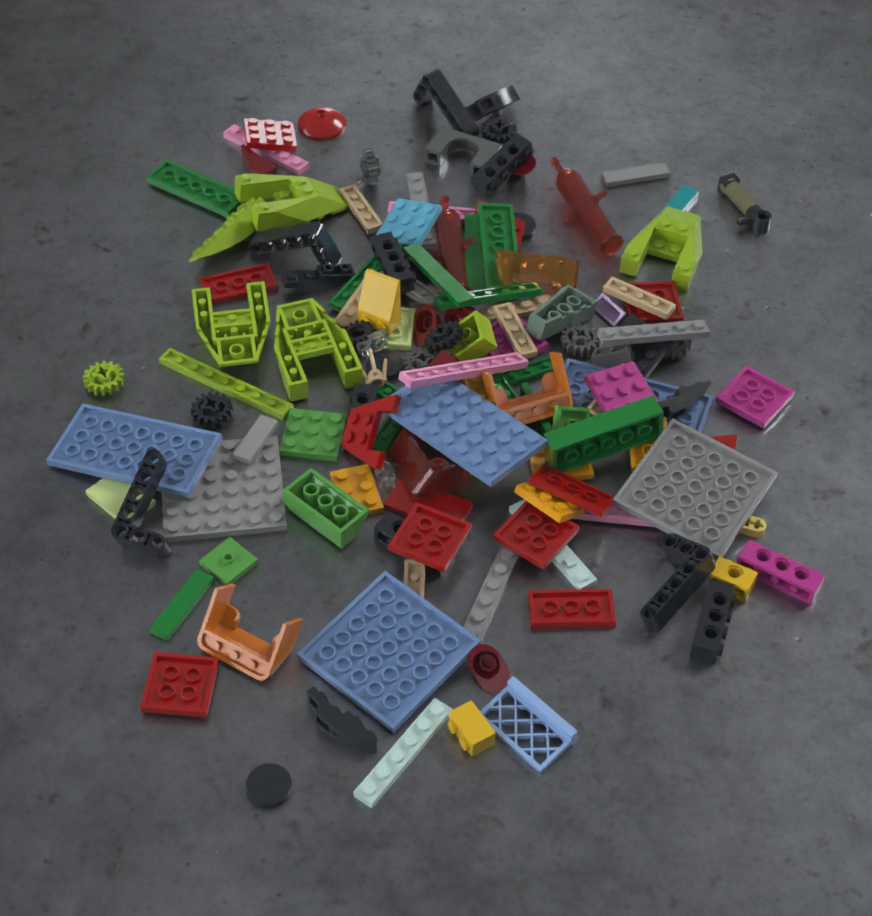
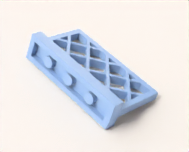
(544, 715)

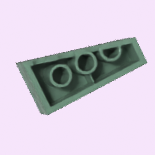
(560, 311)

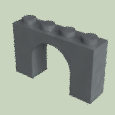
(451, 141)

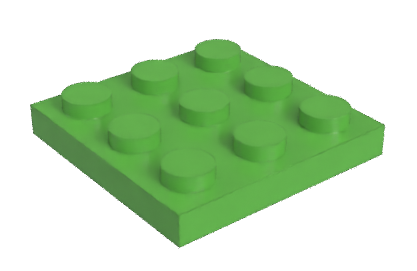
(313, 434)

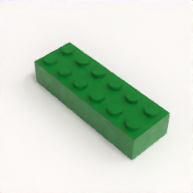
(604, 434)

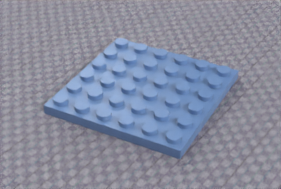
(388, 650)

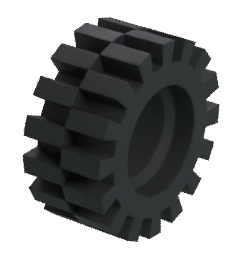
(358, 332)

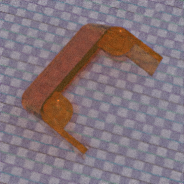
(536, 268)

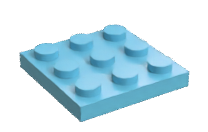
(410, 221)

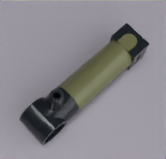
(760, 219)

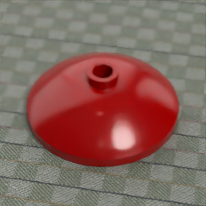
(321, 123)

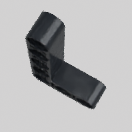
(436, 87)
(298, 236)
(140, 507)
(695, 566)

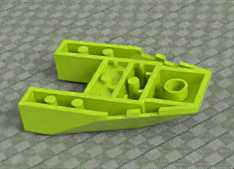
(295, 199)
(670, 236)
(308, 332)
(233, 335)

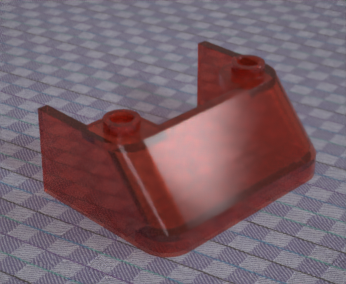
(423, 476)

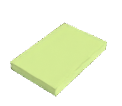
(402, 335)
(110, 496)

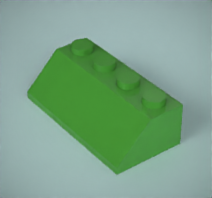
(325, 507)

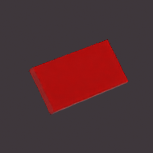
(232, 284)
(572, 490)
(402, 502)
(571, 608)

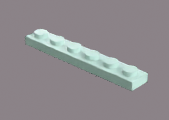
(569, 563)
(402, 753)

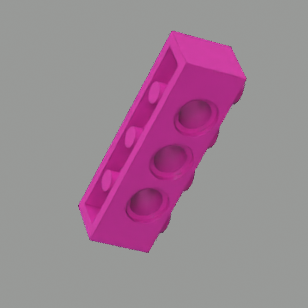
(781, 572)

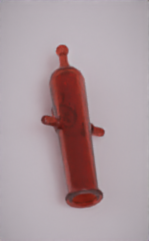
(586, 208)
(452, 243)

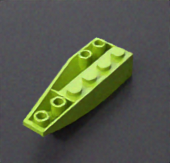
(234, 230)

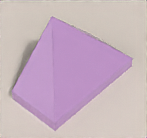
(610, 309)

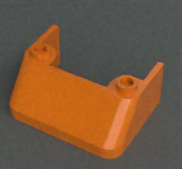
(538, 404)
(238, 648)

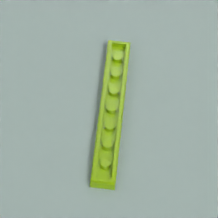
(226, 383)

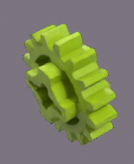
(103, 378)

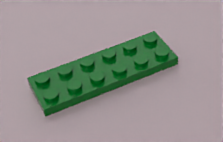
(194, 187)
(496, 233)

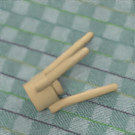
(375, 376)

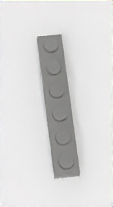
(418, 192)
(653, 332)
(491, 592)

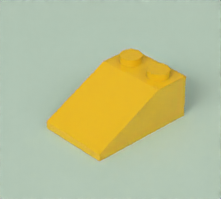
(380, 301)

